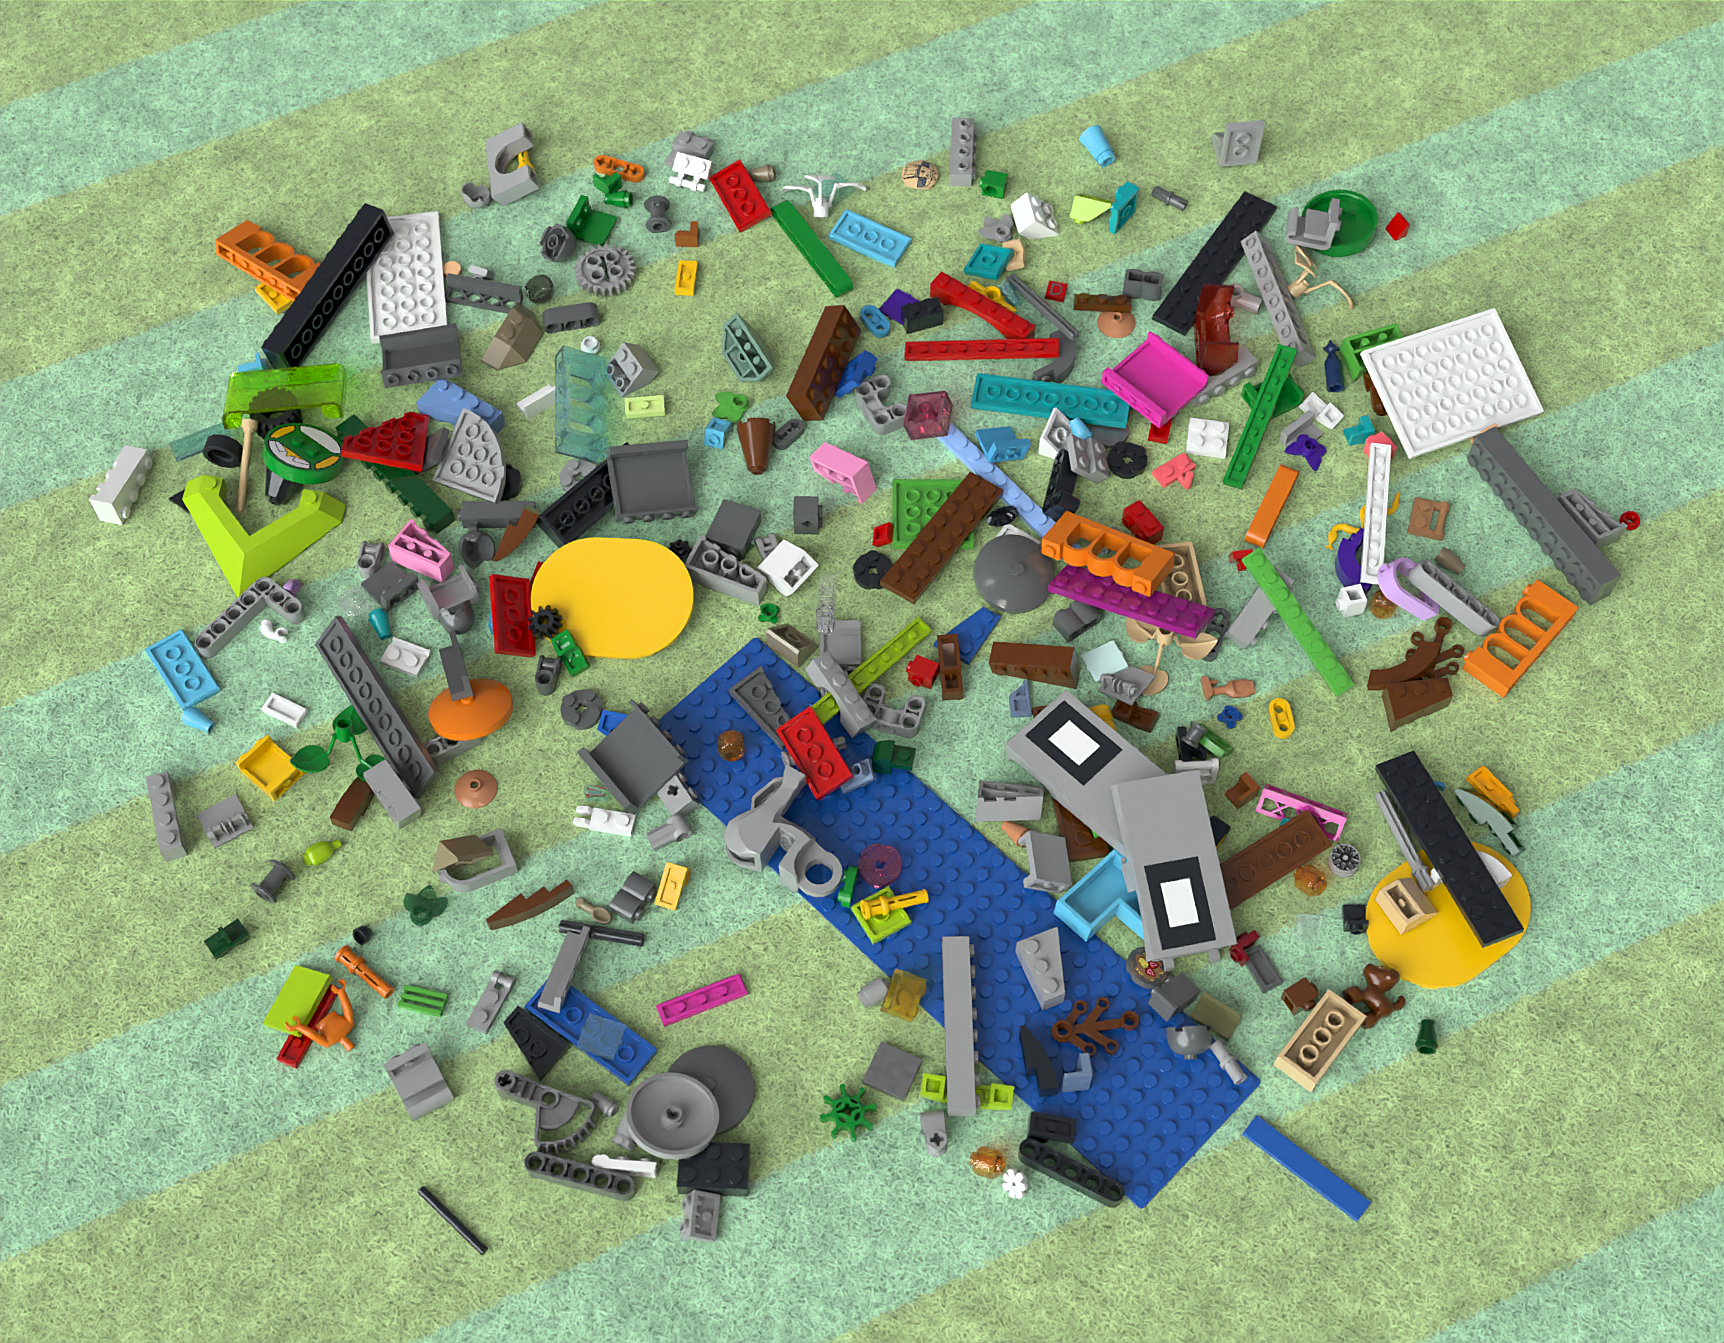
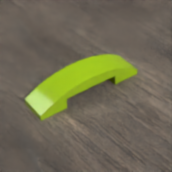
(991, 1097)

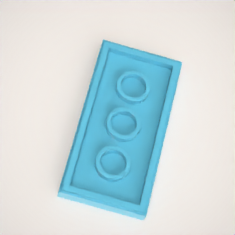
(870, 238)
(182, 670)

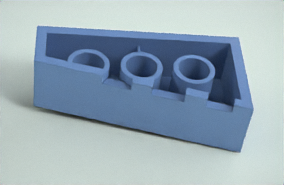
(446, 400)

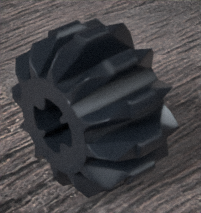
(548, 615)

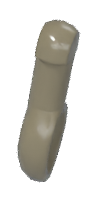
(599, 913)

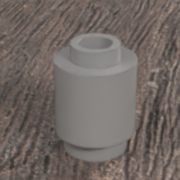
(873, 992)

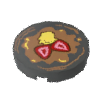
(1145, 973)

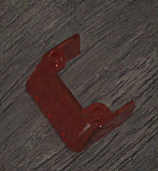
(1211, 329)

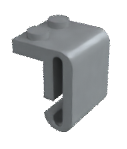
(1316, 228)
(418, 1081)

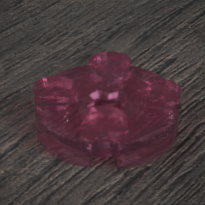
(880, 853)

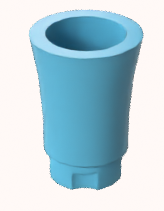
(1097, 145)

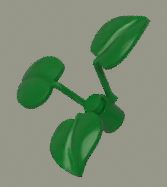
(346, 725)

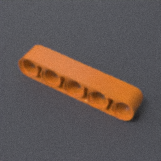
(1271, 506)

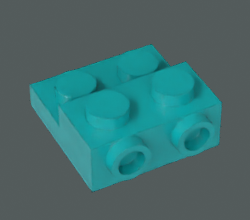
(1124, 206)

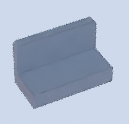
(1081, 1079)

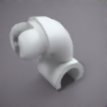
(267, 630)

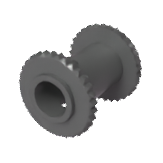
(657, 222)
(273, 881)

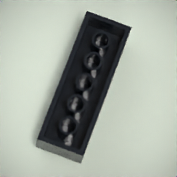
(578, 507)

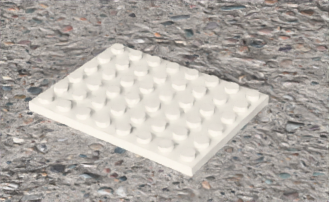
(1451, 382)

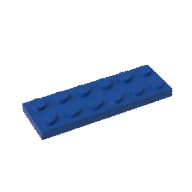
(631, 1055)

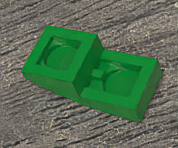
(571, 653)

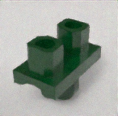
(227, 939)

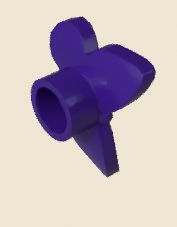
(1309, 449)

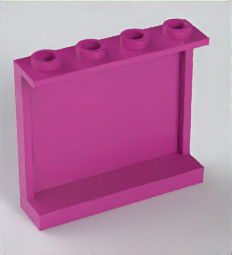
(1156, 380)

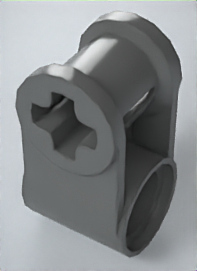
(547, 671)

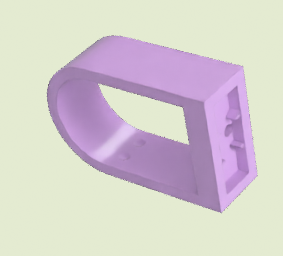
(1422, 608)

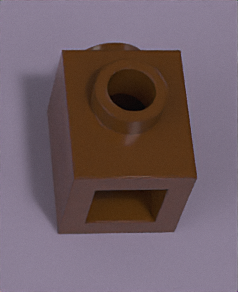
(1300, 996)

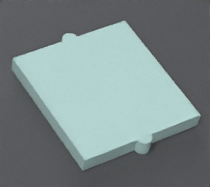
(1104, 660)

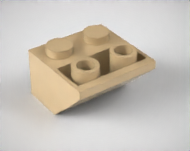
(1405, 904)

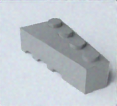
(723, 573)

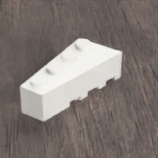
(121, 485)

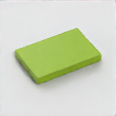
(298, 998)

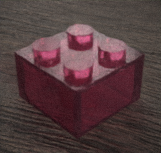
(928, 415)

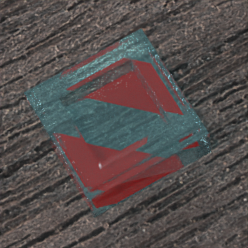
(595, 793)

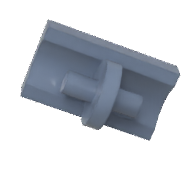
(862, 774)

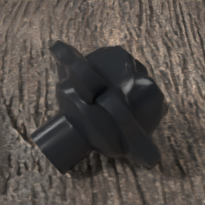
(680, 548)

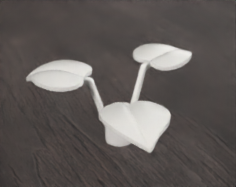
(821, 206)

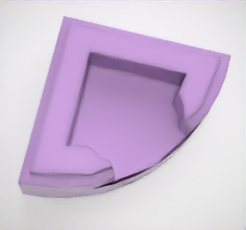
(293, 586)

